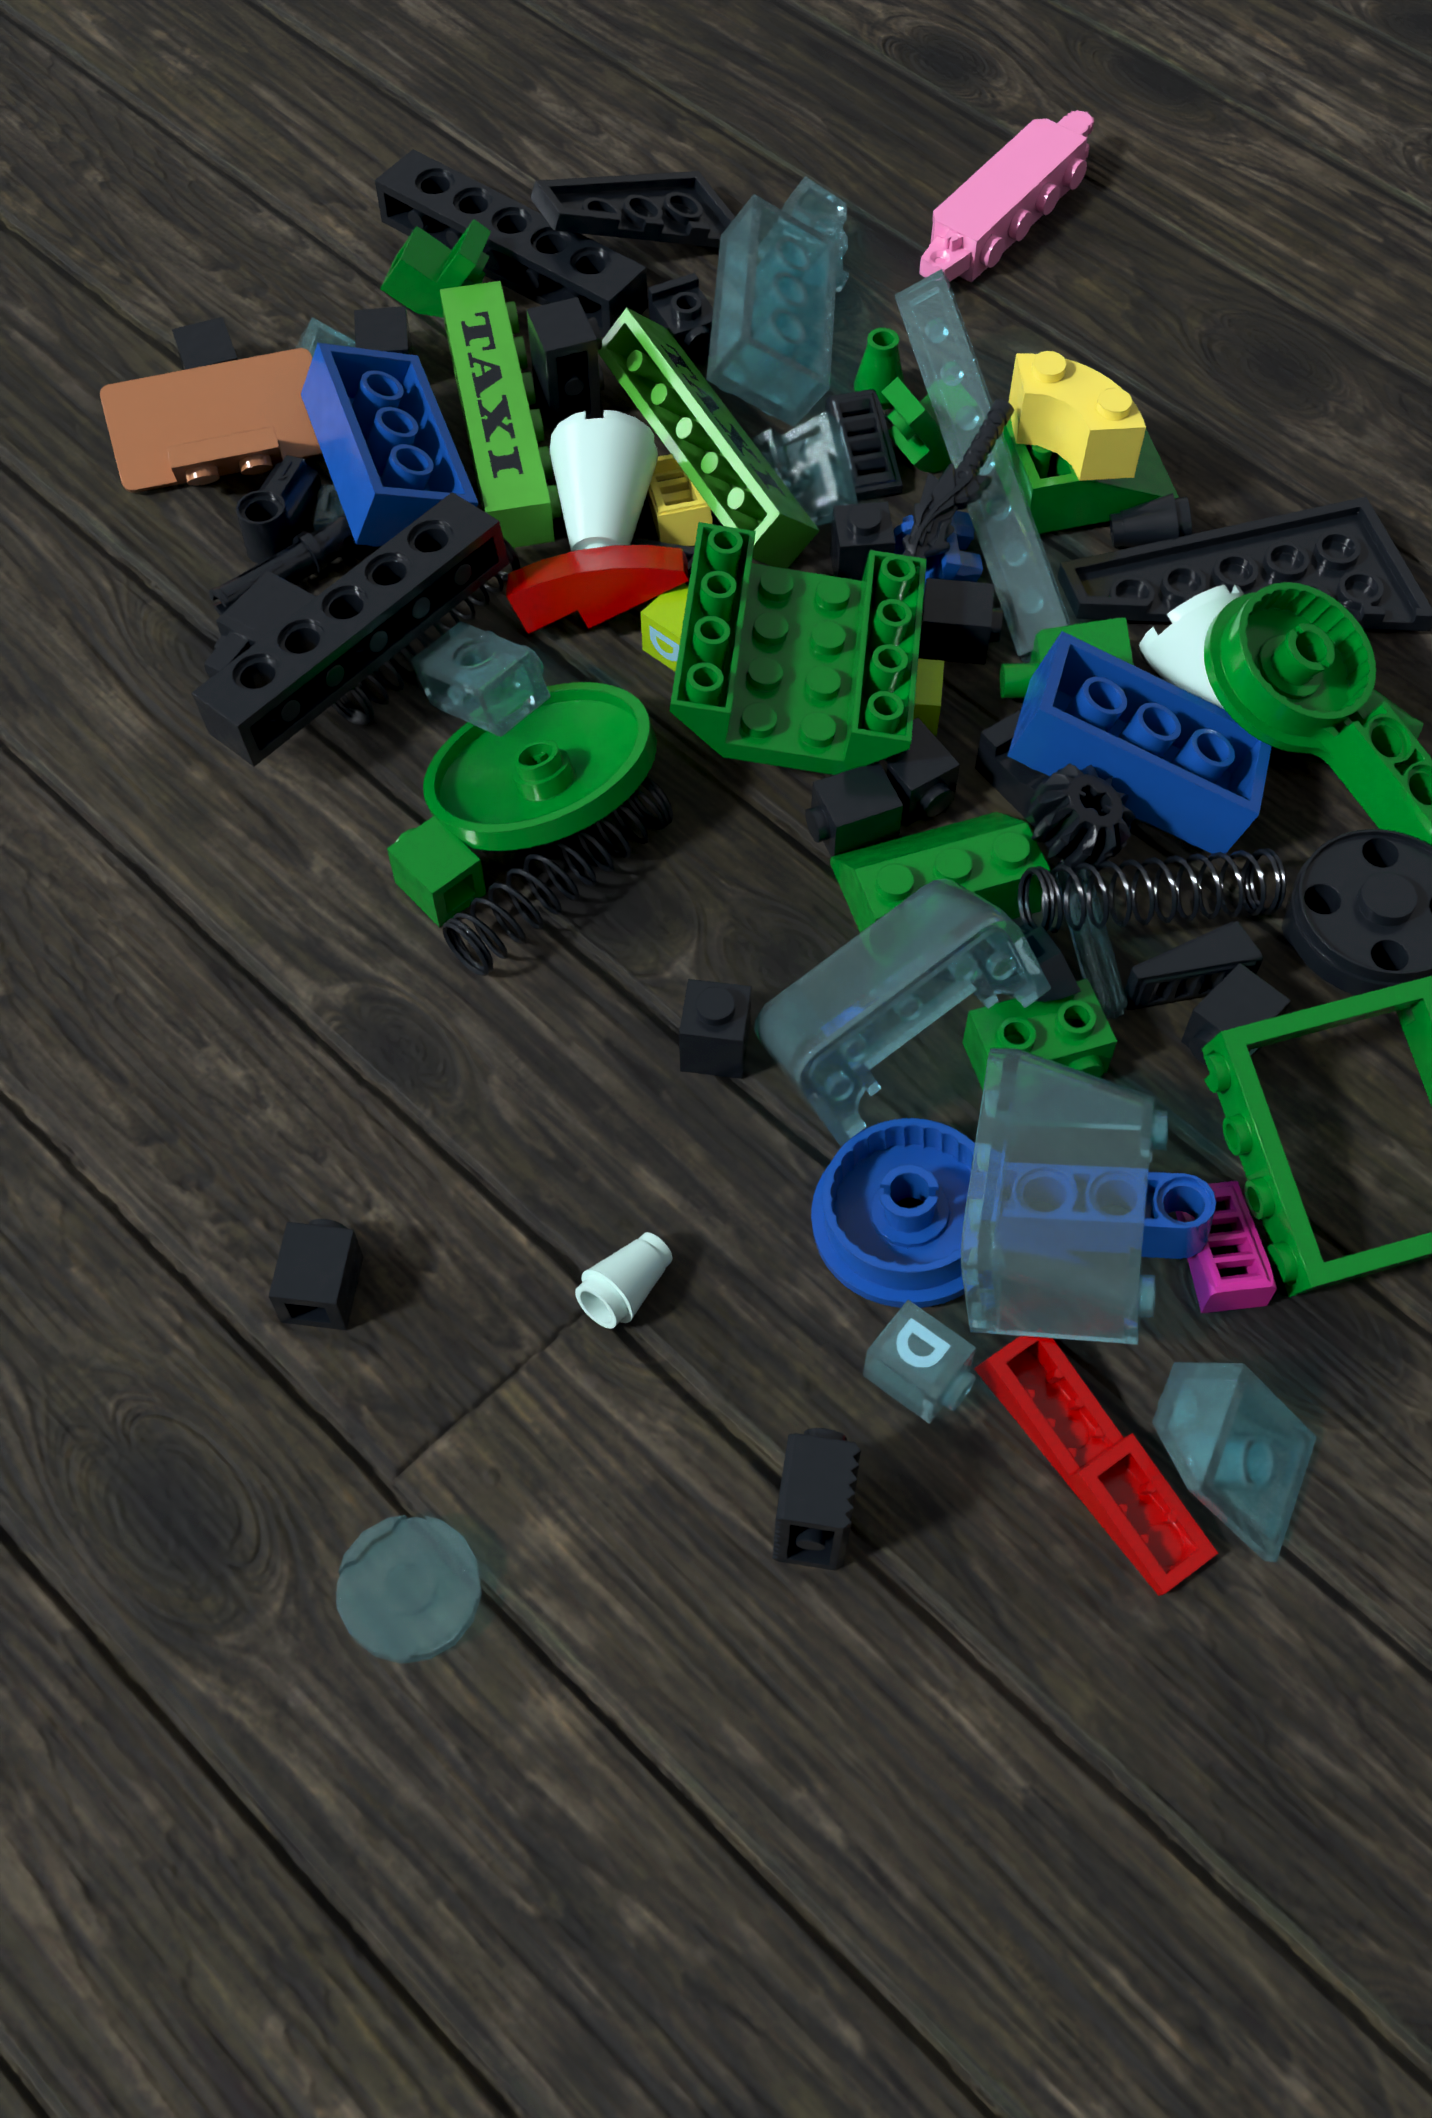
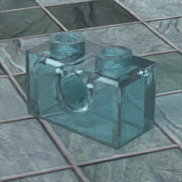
(481, 678)

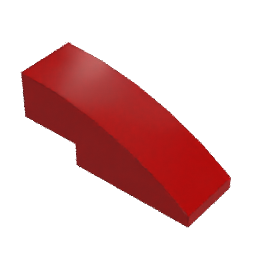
(594, 582)

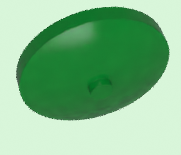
(546, 774)

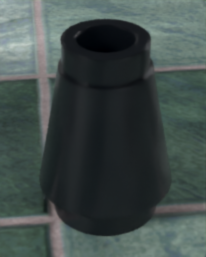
(1151, 522)

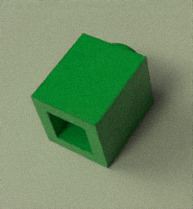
(436, 870)

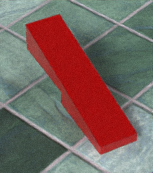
(1095, 1460)

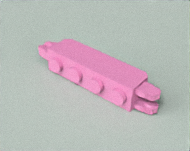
(1007, 196)

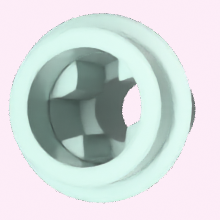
(622, 1281)

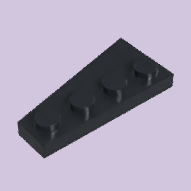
(640, 207)

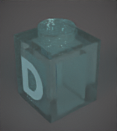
(921, 1363)

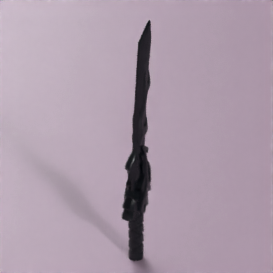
(954, 489)

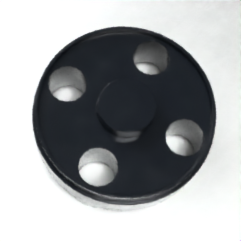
(1364, 909)

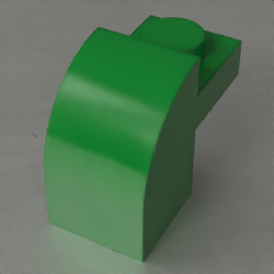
(428, 265)
(916, 429)

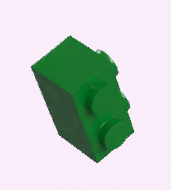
(1060, 1030)

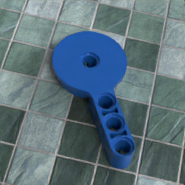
(916, 1252)

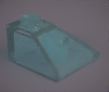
(1235, 1448)

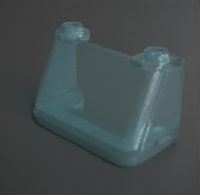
(889, 989)
(1059, 1203)

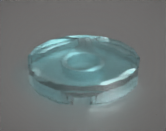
(408, 1588)

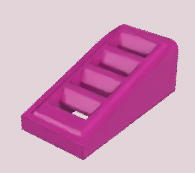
(1233, 1292)

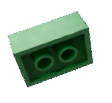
(978, 853)

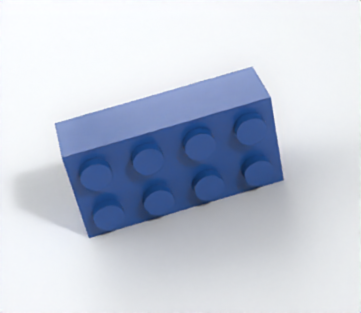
(381, 438)
(1166, 748)

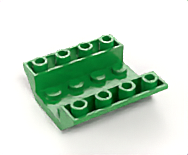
(798, 660)

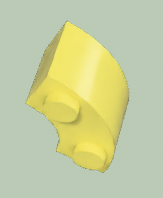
(1076, 415)

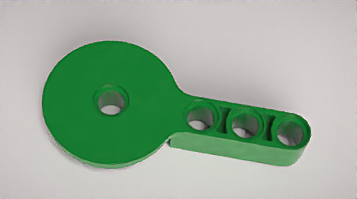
(1298, 679)

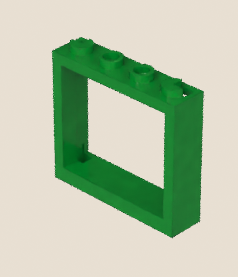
(1253, 1135)

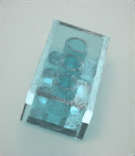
(773, 312)

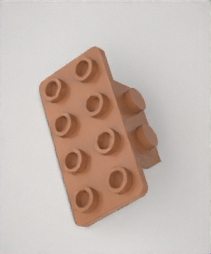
(210, 421)

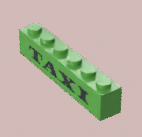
(497, 413)
(706, 438)

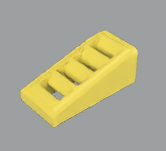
(675, 504)

